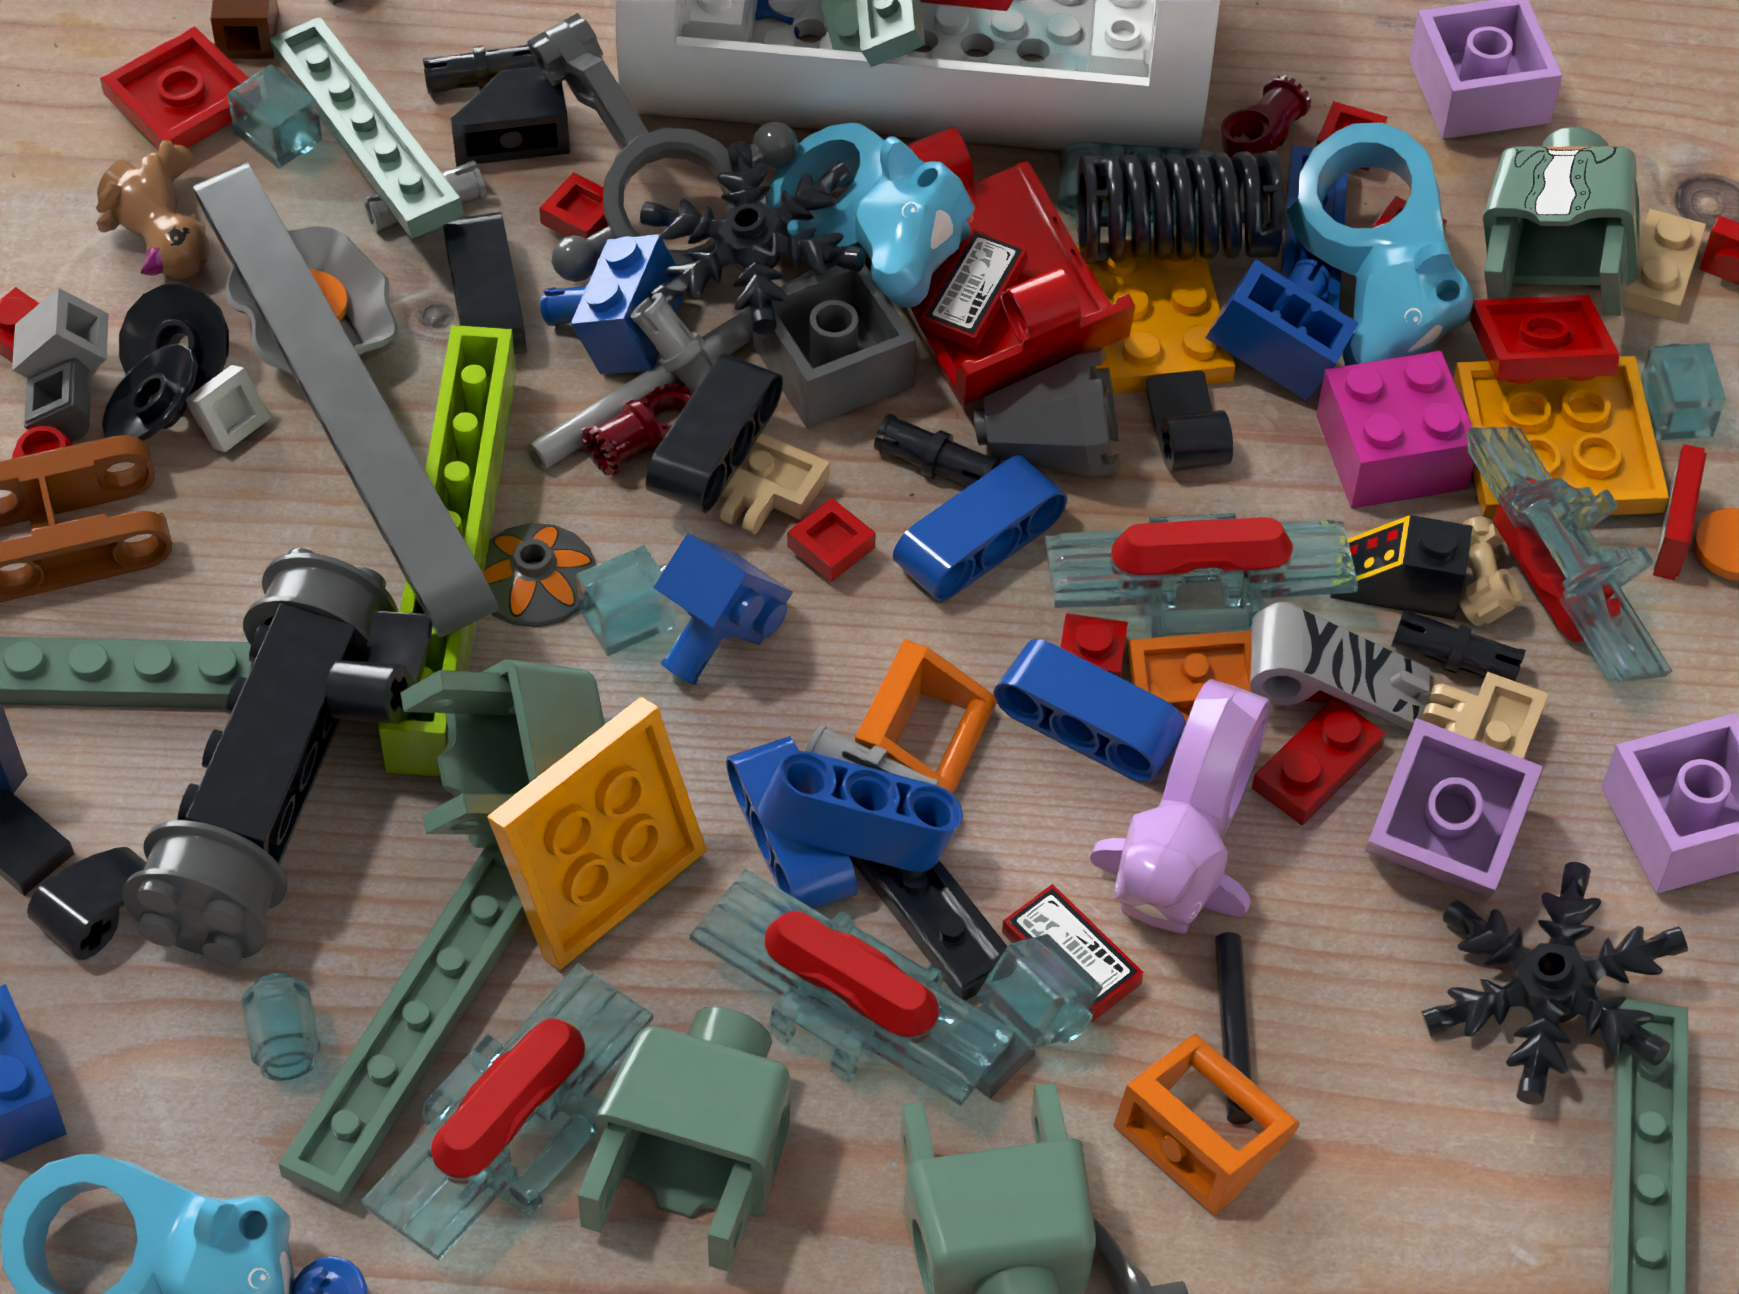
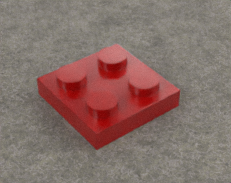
(176, 89)
(1544, 338)

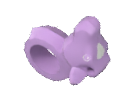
(1176, 851)

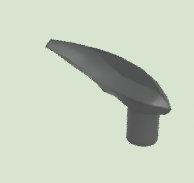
(1124, 1274)

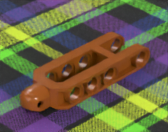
(83, 547)

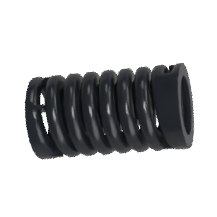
(1114, 180)

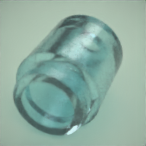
(281, 1026)

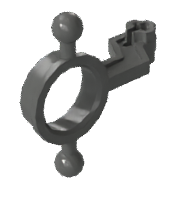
(573, 55)

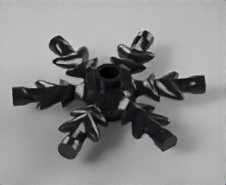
(753, 236)
(1555, 982)

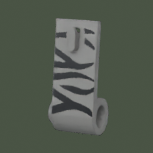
(1303, 653)

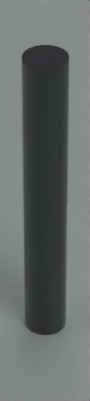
(1233, 1013)

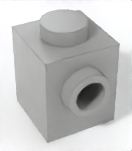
(59, 331)

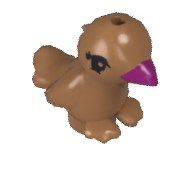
(146, 205)

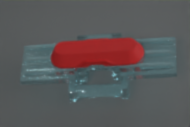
(1551, 540)
(1244, 554)
(851, 989)
(491, 1096)

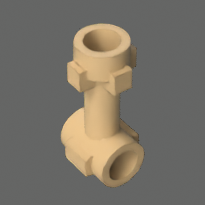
(1493, 590)

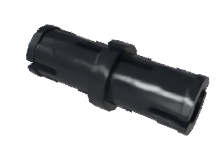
(474, 67)
(933, 452)
(1456, 647)

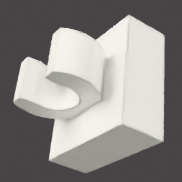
(228, 408)

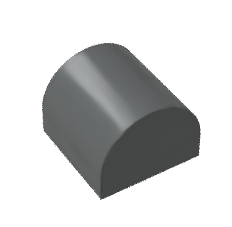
(60, 399)

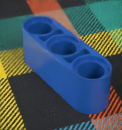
(979, 528)
(1090, 710)
(859, 811)
(799, 869)

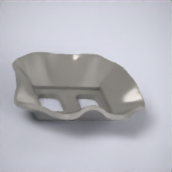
(368, 314)

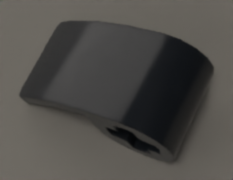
(1186, 425)
(390, 664)
(84, 901)

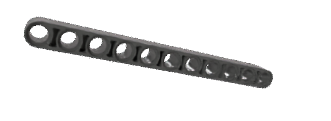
(346, 402)

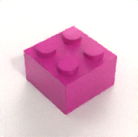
(1395, 429)

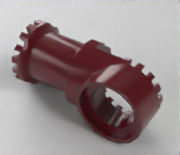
(1267, 121)
(633, 428)

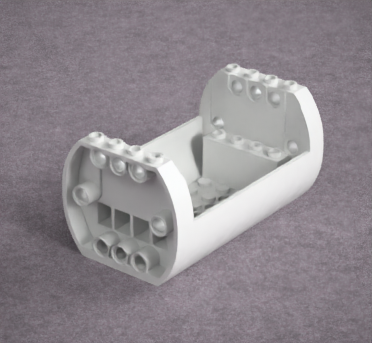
(1107, 73)

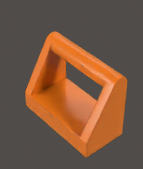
(918, 672)
(1185, 1143)

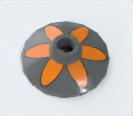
(540, 591)

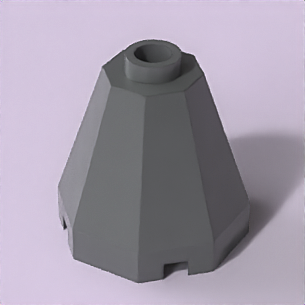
(1055, 417)

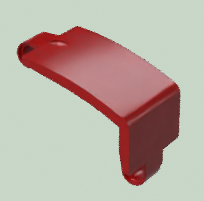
(1054, 301)

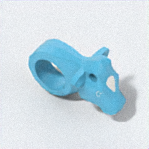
(896, 208)
(1404, 268)
(182, 1237)

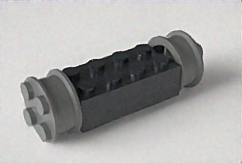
(221, 859)

